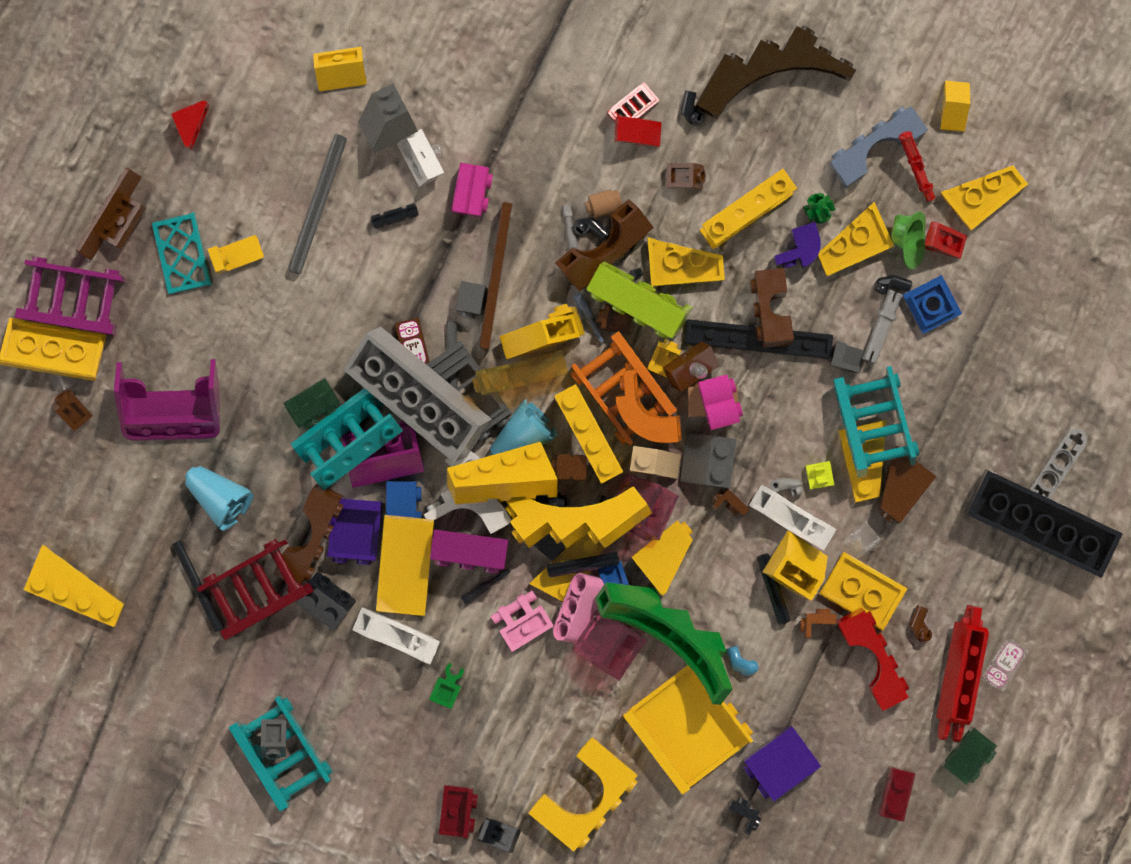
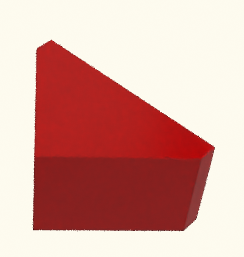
(189, 122)

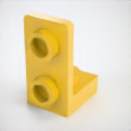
(235, 254)

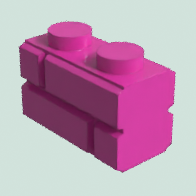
(471, 190)

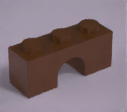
(773, 329)

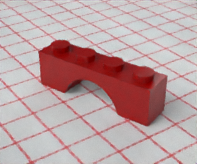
(886, 686)

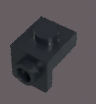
(743, 808)
(499, 834)

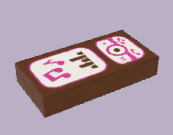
(412, 337)

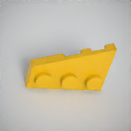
(984, 195)
(682, 265)

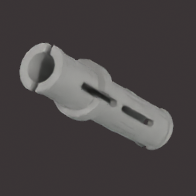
(882, 326)

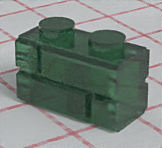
(312, 404)
(969, 756)

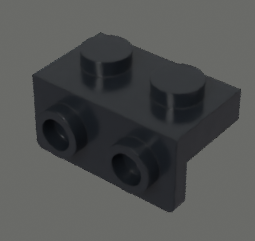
(327, 602)

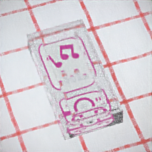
(1005, 664)

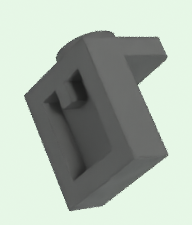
(273, 738)

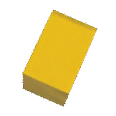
(955, 106)

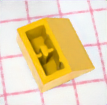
(797, 566)

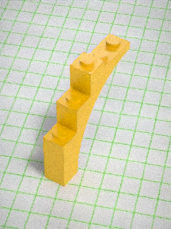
(601, 521)

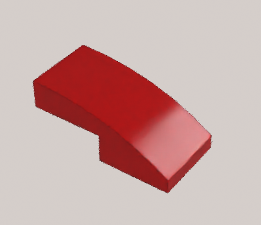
(638, 131)

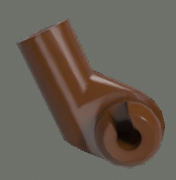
(918, 625)

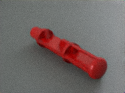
(917, 165)

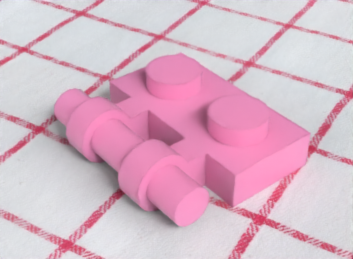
(525, 628)

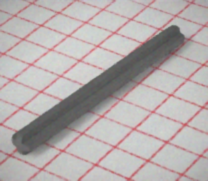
(317, 204)

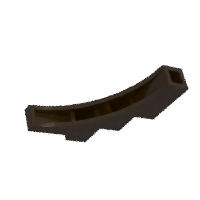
(798, 54)

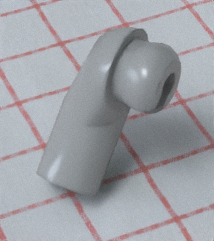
(794, 485)

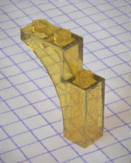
(520, 374)

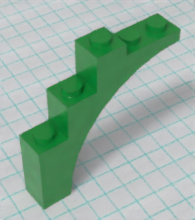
(674, 628)

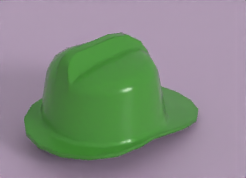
(909, 236)

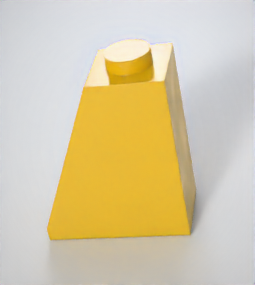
(539, 336)
(662, 557)

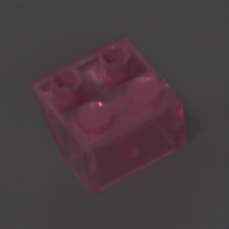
(660, 502)
(609, 645)

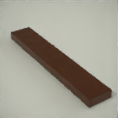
(495, 277)

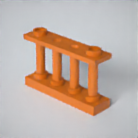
(647, 386)

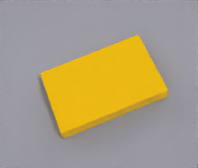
(859, 585)

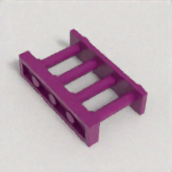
(78, 319)

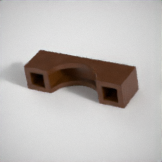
(627, 229)
(320, 509)

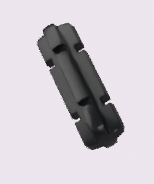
(394, 216)

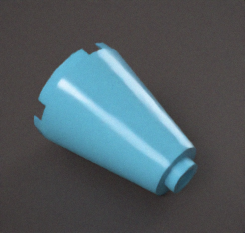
(524, 428)
(218, 496)

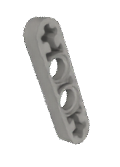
(1051, 466)

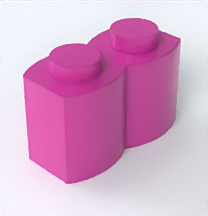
(719, 401)

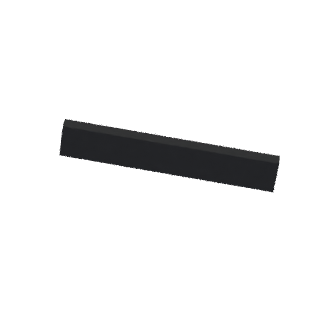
(745, 338)

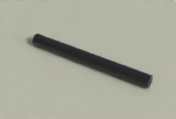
(195, 582)

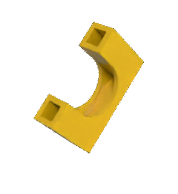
(588, 434)
(574, 828)

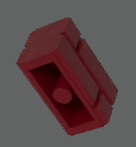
(896, 793)

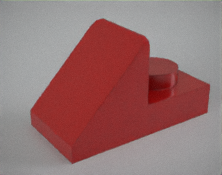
(945, 240)

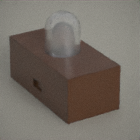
(691, 366)

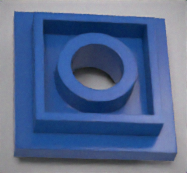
(928, 319)

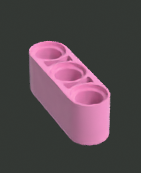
(577, 608)

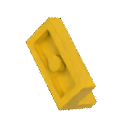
(339, 69)

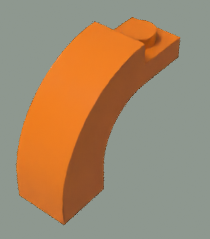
(645, 424)

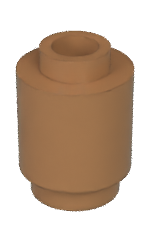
(603, 203)

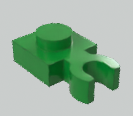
(446, 690)

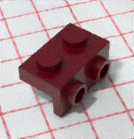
(456, 811)

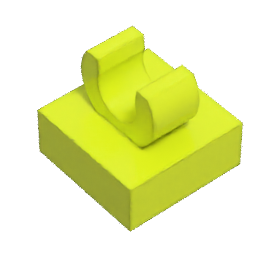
(819, 475)

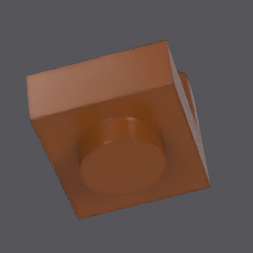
(821, 616)

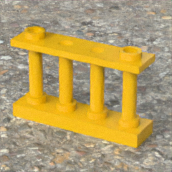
(748, 209)

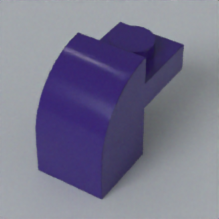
(807, 247)

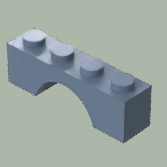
(851, 164)

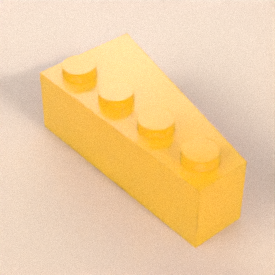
(503, 475)

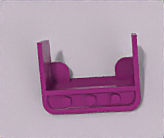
(168, 413)

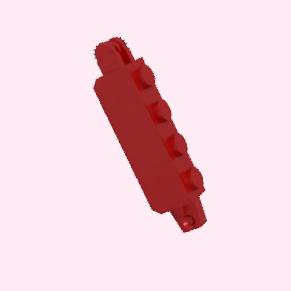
(962, 674)

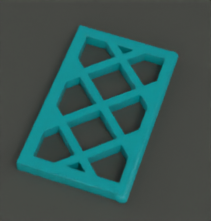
(162, 245)

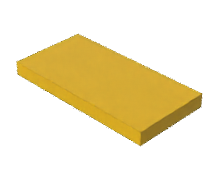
(52, 349)
(404, 565)

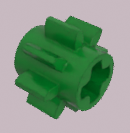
(819, 208)

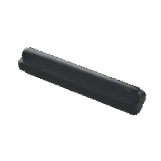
(583, 564)
(774, 592)

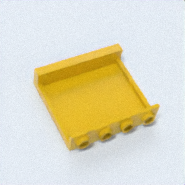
(686, 729)

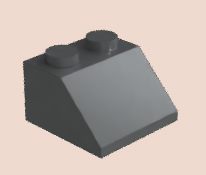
(386, 119)
(708, 460)

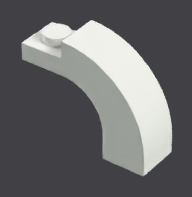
(491, 512)
(792, 517)
(396, 635)

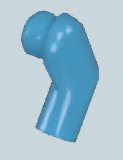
(739, 664)

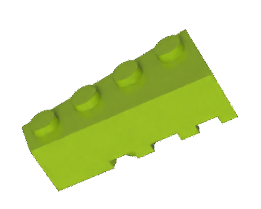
(638, 300)

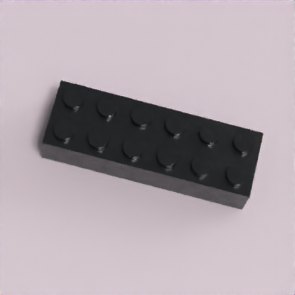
(1043, 523)

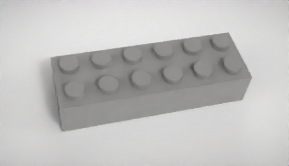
(417, 394)

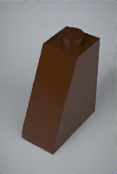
(903, 488)

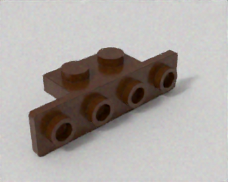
(115, 218)

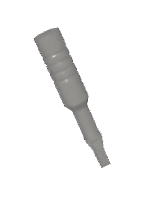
(571, 236)

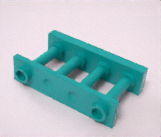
(851, 415)
(335, 426)
(269, 774)

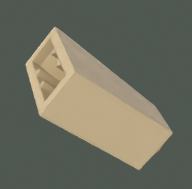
(654, 462)

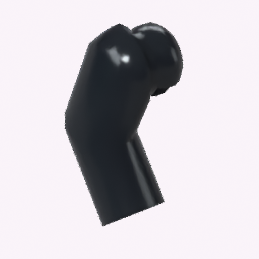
(688, 109)
(590, 225)
(892, 281)

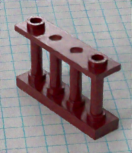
(274, 601)

